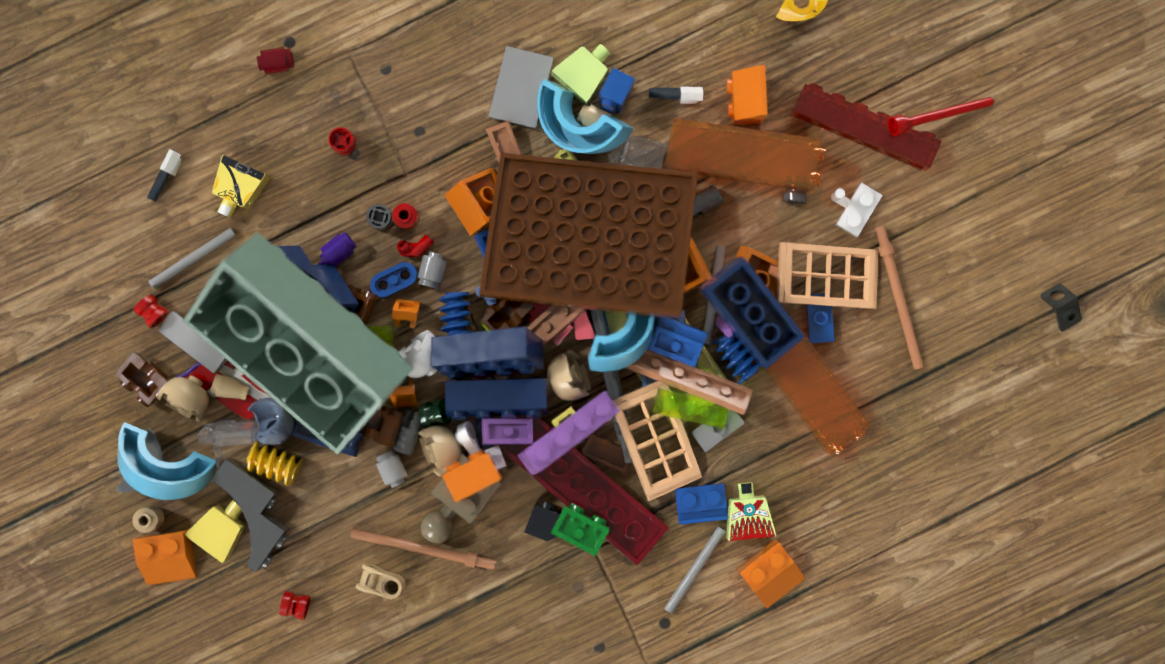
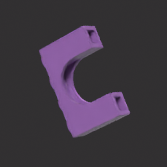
(568, 433)

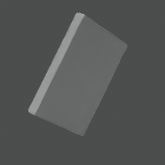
(519, 87)

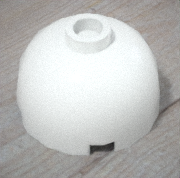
(419, 355)

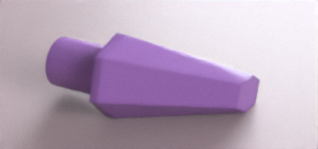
(723, 326)

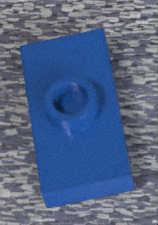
(820, 322)

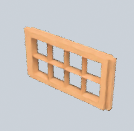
(785, 275)
(672, 481)

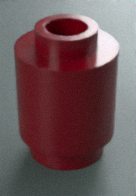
(275, 60)

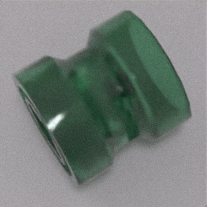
(431, 413)

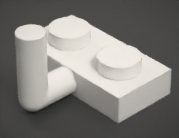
(857, 209)

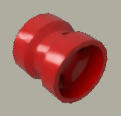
(342, 137)
(151, 311)
(294, 605)

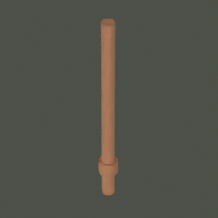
(886, 251)
(470, 559)

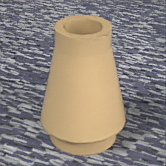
(228, 387)

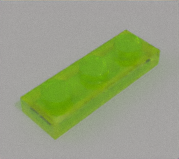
(689, 408)

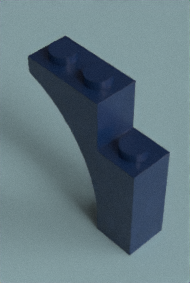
(325, 274)

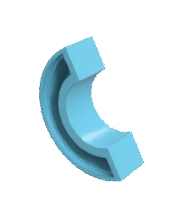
(560, 125)
(623, 347)
(157, 477)

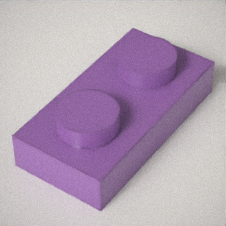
(507, 431)

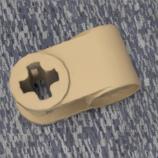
(375, 581)

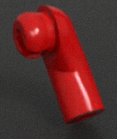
(414, 250)

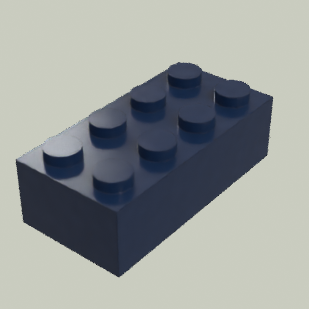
(751, 312)
(487, 353)

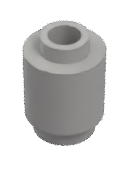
(431, 270)
(391, 468)

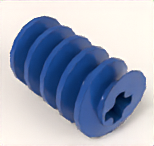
(455, 313)
(737, 356)

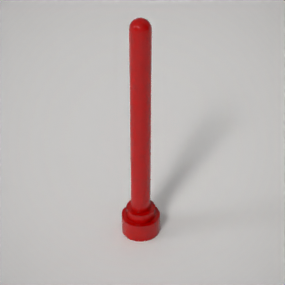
(900, 124)

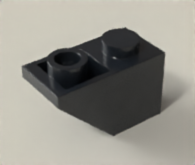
(542, 521)

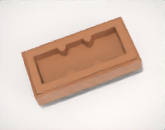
(503, 139)

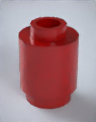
(409, 223)

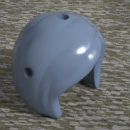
(273, 421)

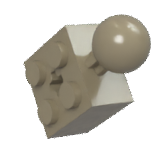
(438, 525)

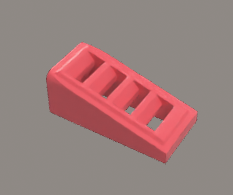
(583, 327)

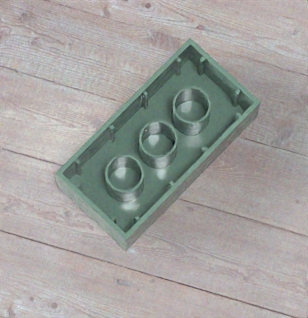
(296, 342)

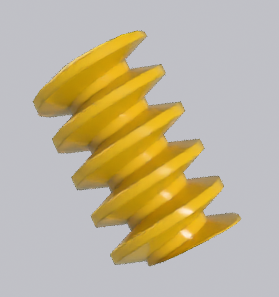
(273, 464)

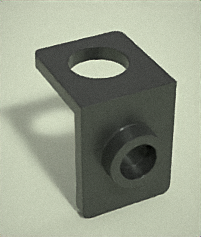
(1066, 309)

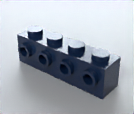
(495, 398)

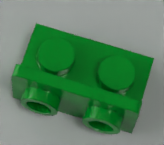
(581, 529)

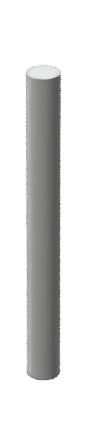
(192, 258)
(710, 311)
(694, 570)

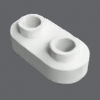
(467, 437)

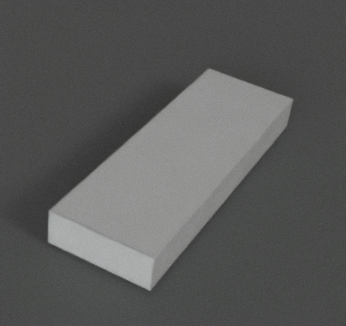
(192, 343)

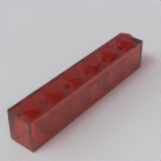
(864, 127)

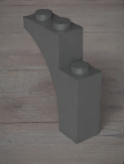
(254, 499)

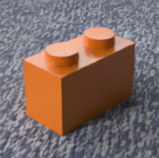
(471, 476)

